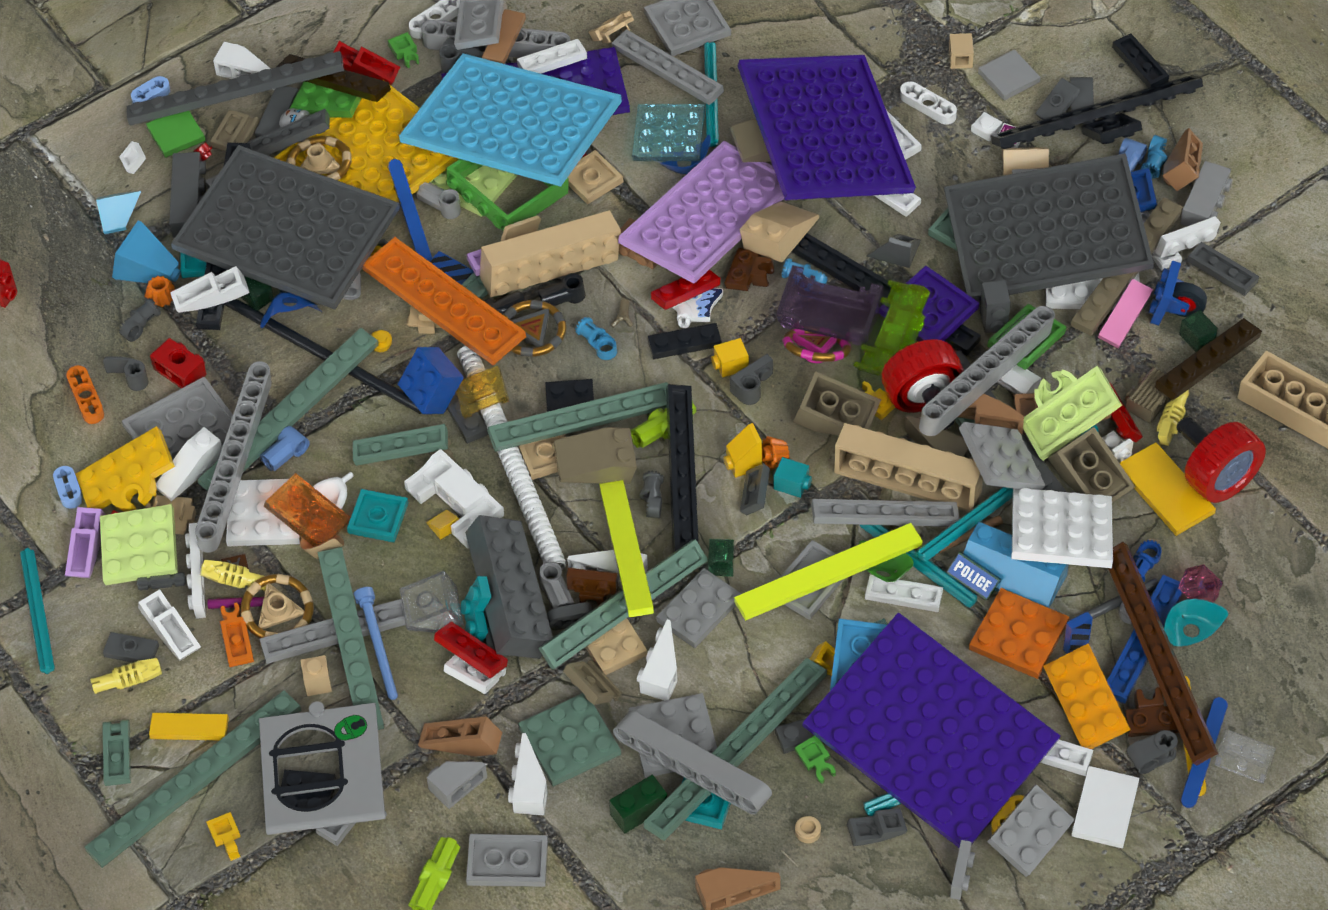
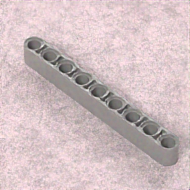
(986, 371)
(233, 465)

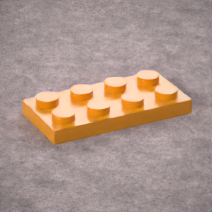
(1086, 697)

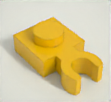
(885, 405)

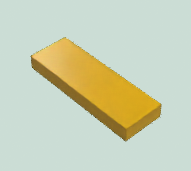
(188, 726)

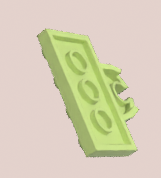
(1068, 409)

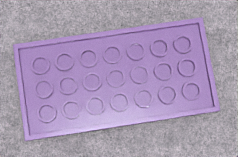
(703, 213)

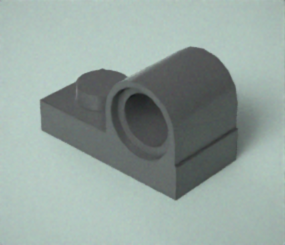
(449, 54)
(747, 382)

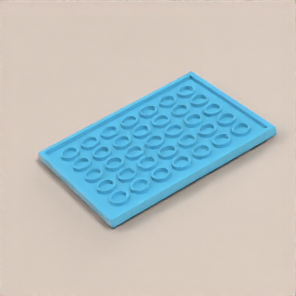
(511, 119)

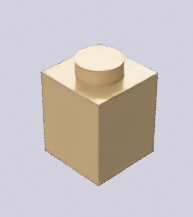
(961, 51)
(316, 675)

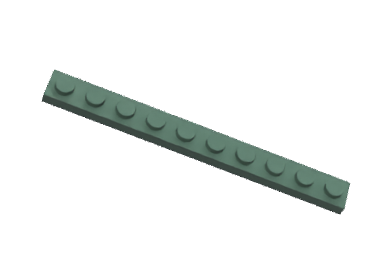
(305, 396)
(738, 745)
(186, 783)

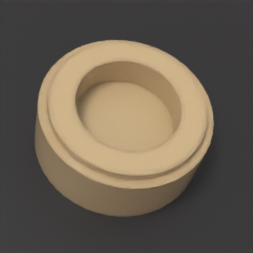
(807, 829)

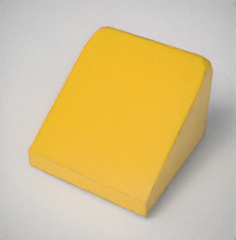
(442, 523)
(824, 656)

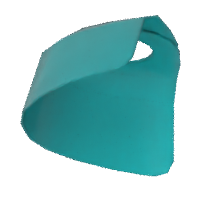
(1198, 612)

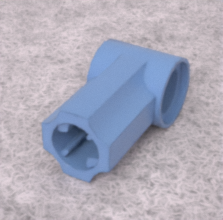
(1134, 151)
(289, 444)

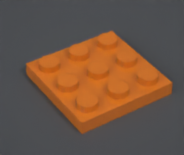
(1019, 633)

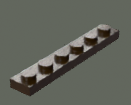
(347, 82)
(1208, 359)

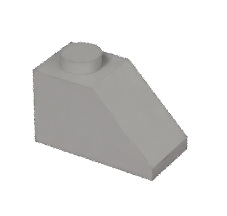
(455, 780)

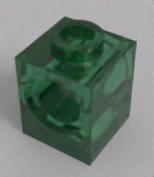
(721, 557)

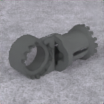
(138, 320)
(652, 494)

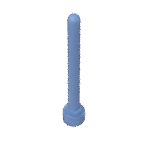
(365, 599)

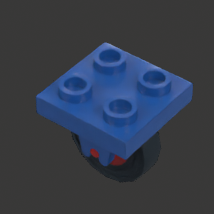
(1175, 296)

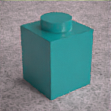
(792, 477)

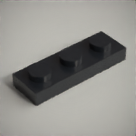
(1140, 61)
(684, 341)

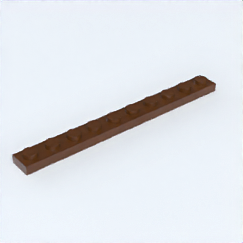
(1161, 656)

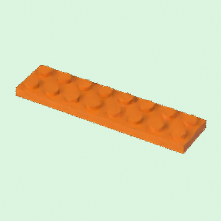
(444, 301)

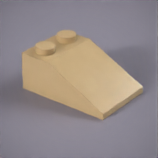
(776, 230)

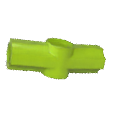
(653, 428)
(434, 874)

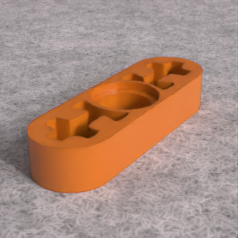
(83, 403)

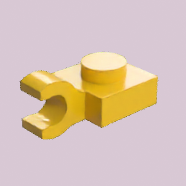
(224, 831)

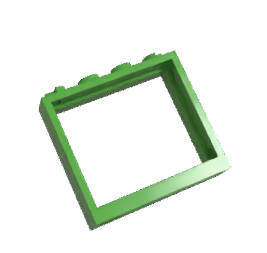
(456, 180)

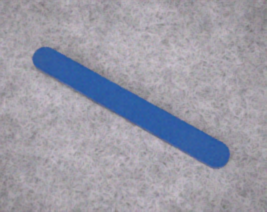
(409, 209)
(1197, 773)

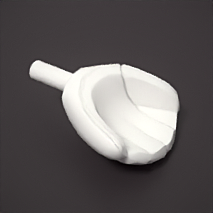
(334, 489)

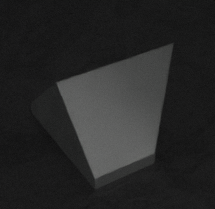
(898, 251)

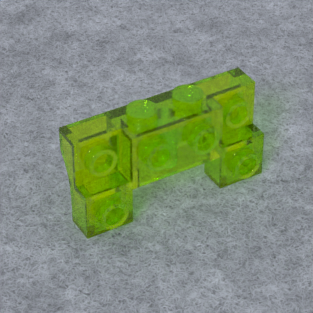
(899, 327)

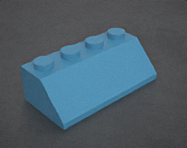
(1025, 578)

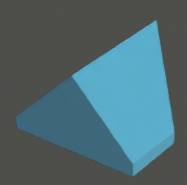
(116, 210)

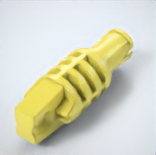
(1171, 415)
(229, 574)
(127, 675)

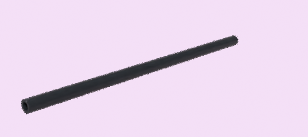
(321, 352)

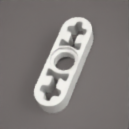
(446, 8)
(922, 94)

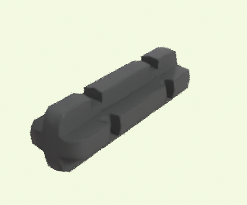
(161, 581)

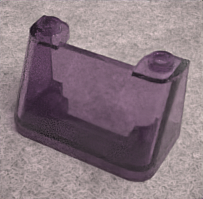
(829, 308)

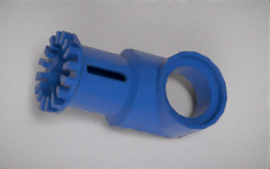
(1143, 560)

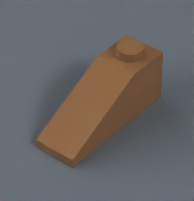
(1184, 161)
(463, 736)
(730, 886)

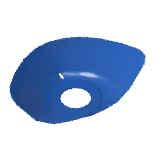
(673, 166)
(277, 305)

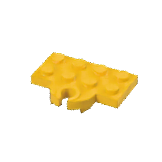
(126, 473)

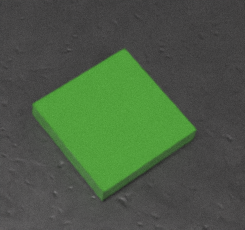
(175, 133)

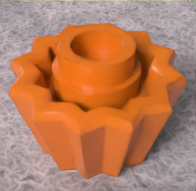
(159, 291)
(773, 451)

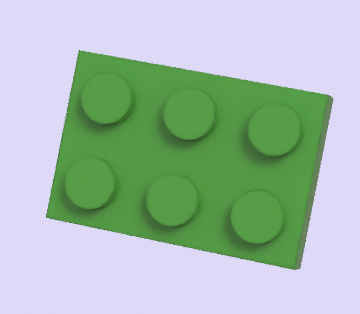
(316, 98)
(1057, 332)

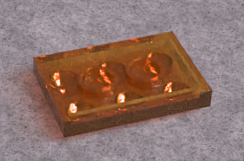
(307, 511)

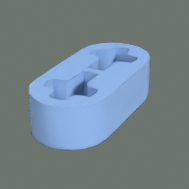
(153, 88)
(63, 488)

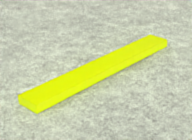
(626, 549)
(828, 571)

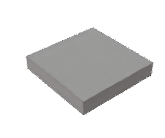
(1009, 75)

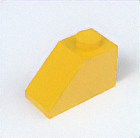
(744, 451)

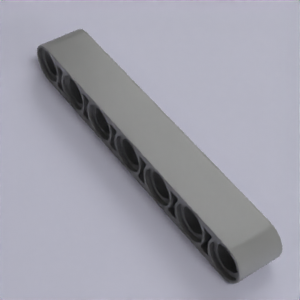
(528, 41)
(692, 762)

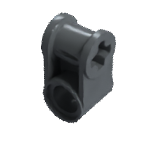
(1153, 751)

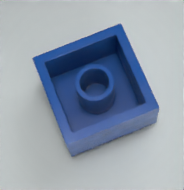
(430, 380)

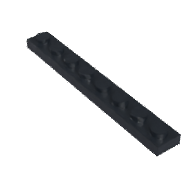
(681, 465)

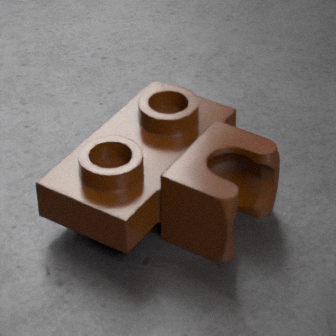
(748, 269)
(592, 584)
(1149, 715)

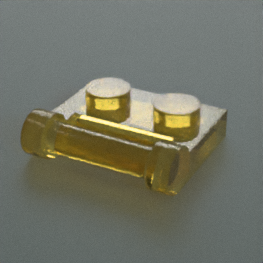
(481, 386)

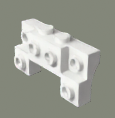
(456, 488)

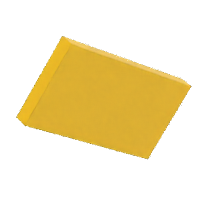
(1166, 489)

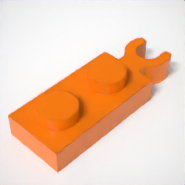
(236, 637)

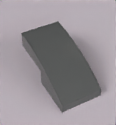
(877, 828)

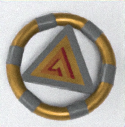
(535, 327)

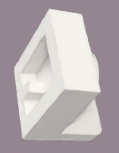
(1119, 448)

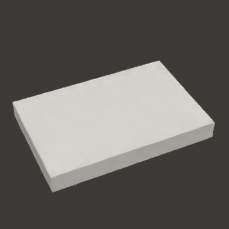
(1105, 807)

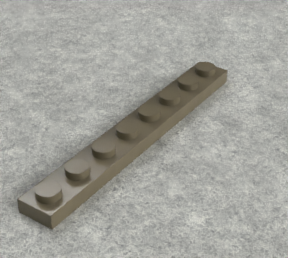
(1112, 288)

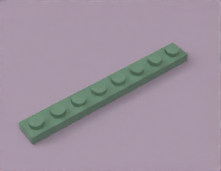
(577, 417)
(614, 609)
(348, 629)

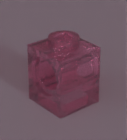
(1200, 583)

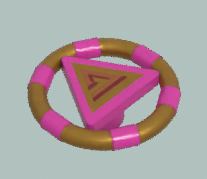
(816, 345)

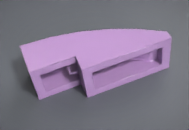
(84, 543)

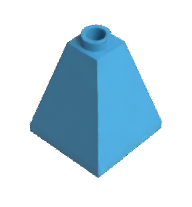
(144, 257)

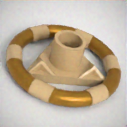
(319, 158)
(276, 606)

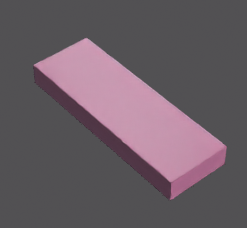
(1125, 313)

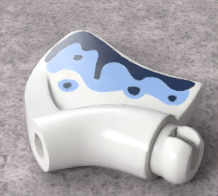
(697, 308)

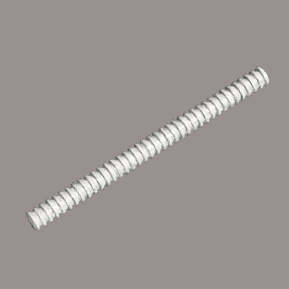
(518, 474)

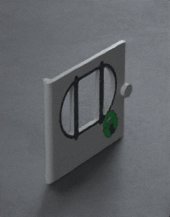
(360, 780)

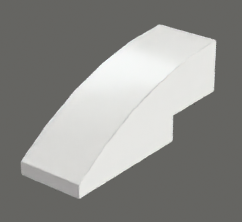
(210, 290)
(168, 625)

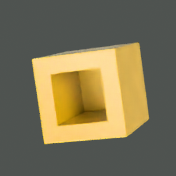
(730, 357)

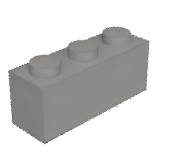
(1207, 194)

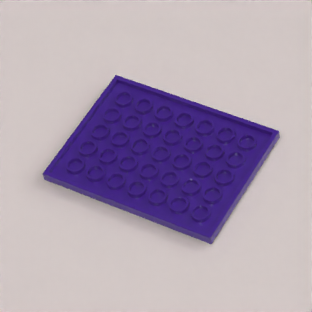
(825, 127)
(931, 731)

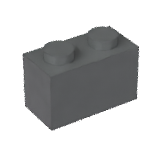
(994, 306)

